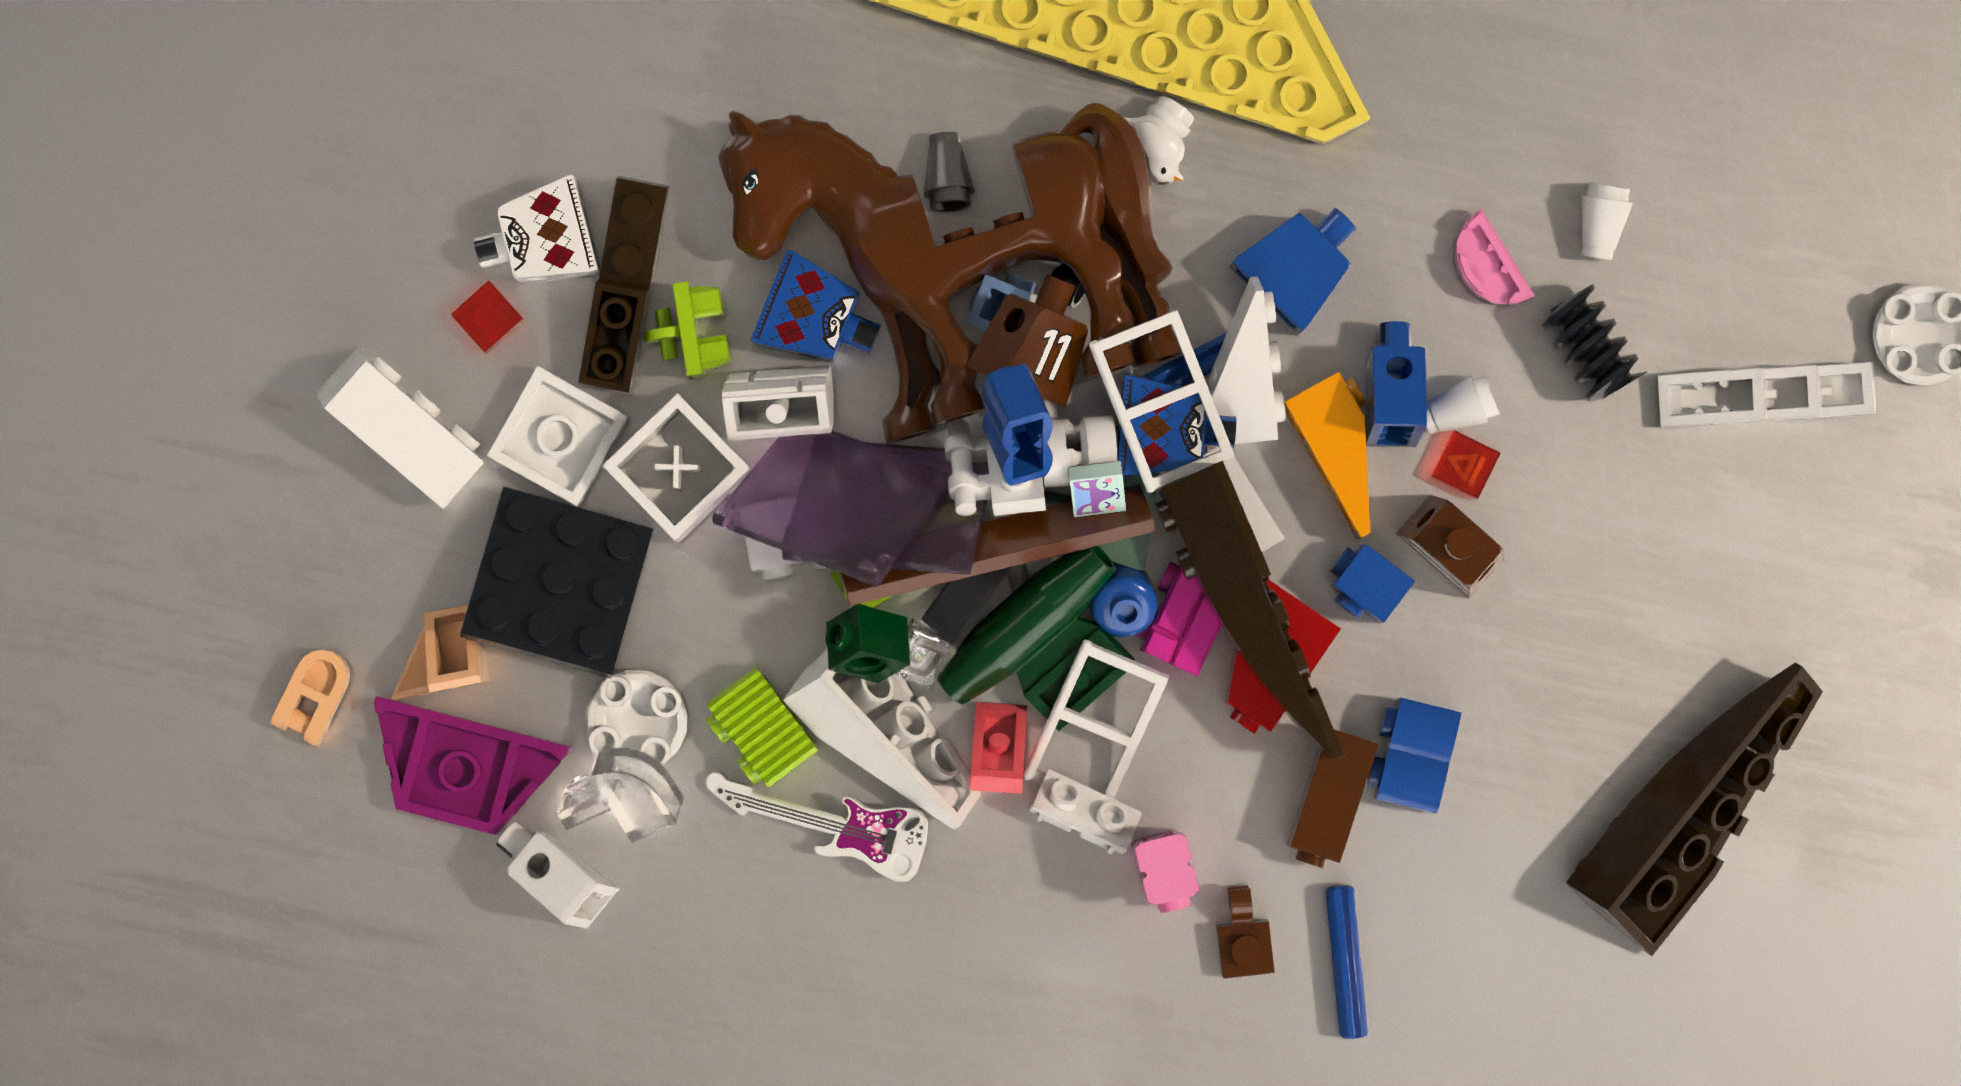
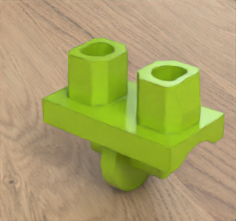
(698, 352)

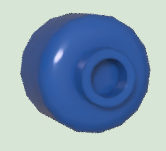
(1125, 603)

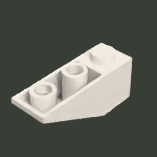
(1244, 368)

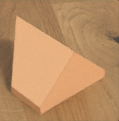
(442, 657)

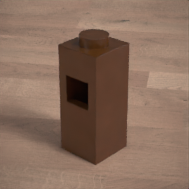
(1331, 801)

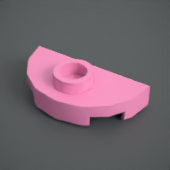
(1487, 264)

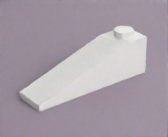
(887, 735)

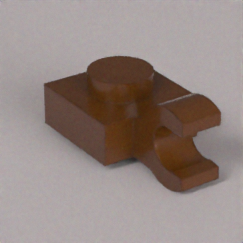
(1244, 943)

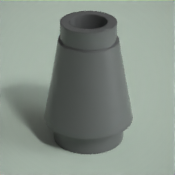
(947, 174)

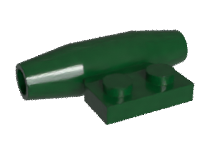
(1039, 637)

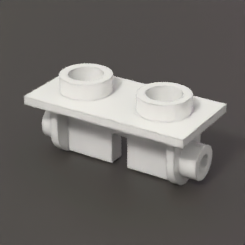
(1095, 815)

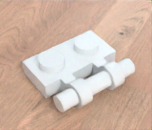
(967, 487)

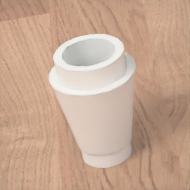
(1603, 219)
(1462, 406)

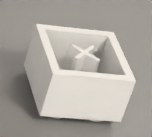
(677, 468)

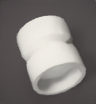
(1092, 438)

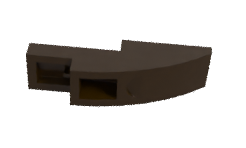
(624, 284)

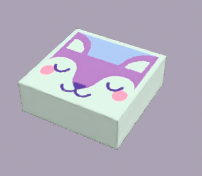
(1097, 489)

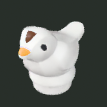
(1162, 137)

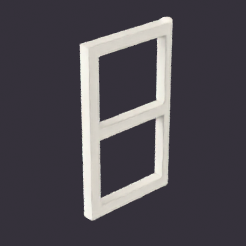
(1198, 386)
(1059, 711)

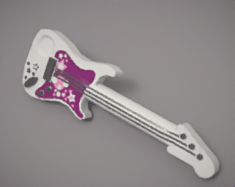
(884, 838)

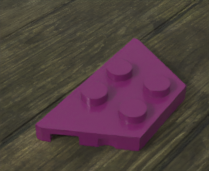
(461, 766)

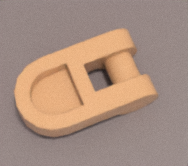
(322, 678)

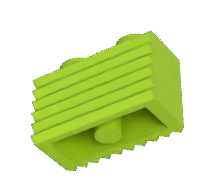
(761, 728)

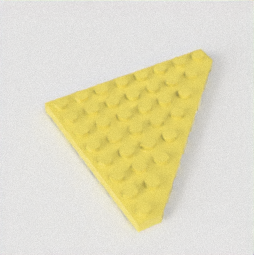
(1227, 55)

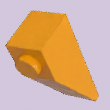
(1335, 437)

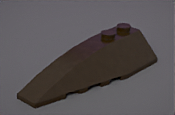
(1233, 578)
(1671, 833)

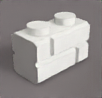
(779, 403)

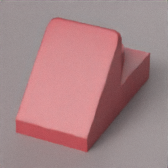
(998, 747)

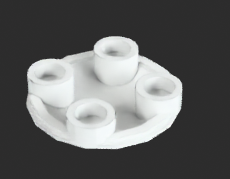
(1920, 334)
(637, 713)

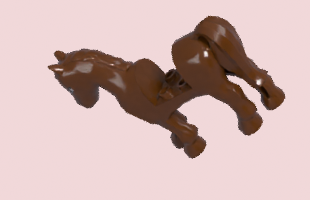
(1085, 211)

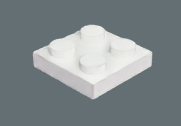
(558, 436)

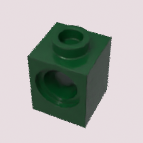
(867, 643)

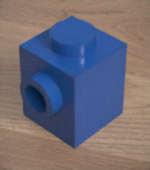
(1368, 583)

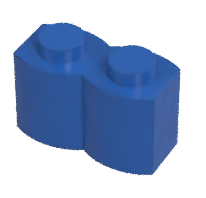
(1017, 424)
(1414, 755)

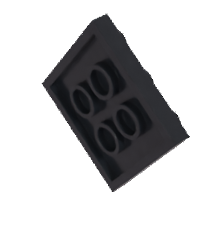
(556, 582)

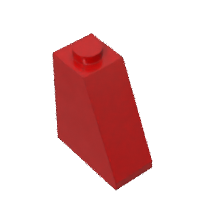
(1247, 696)

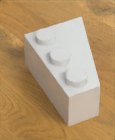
(401, 426)

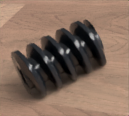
(1592, 345)

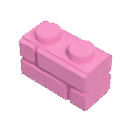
(1165, 870)

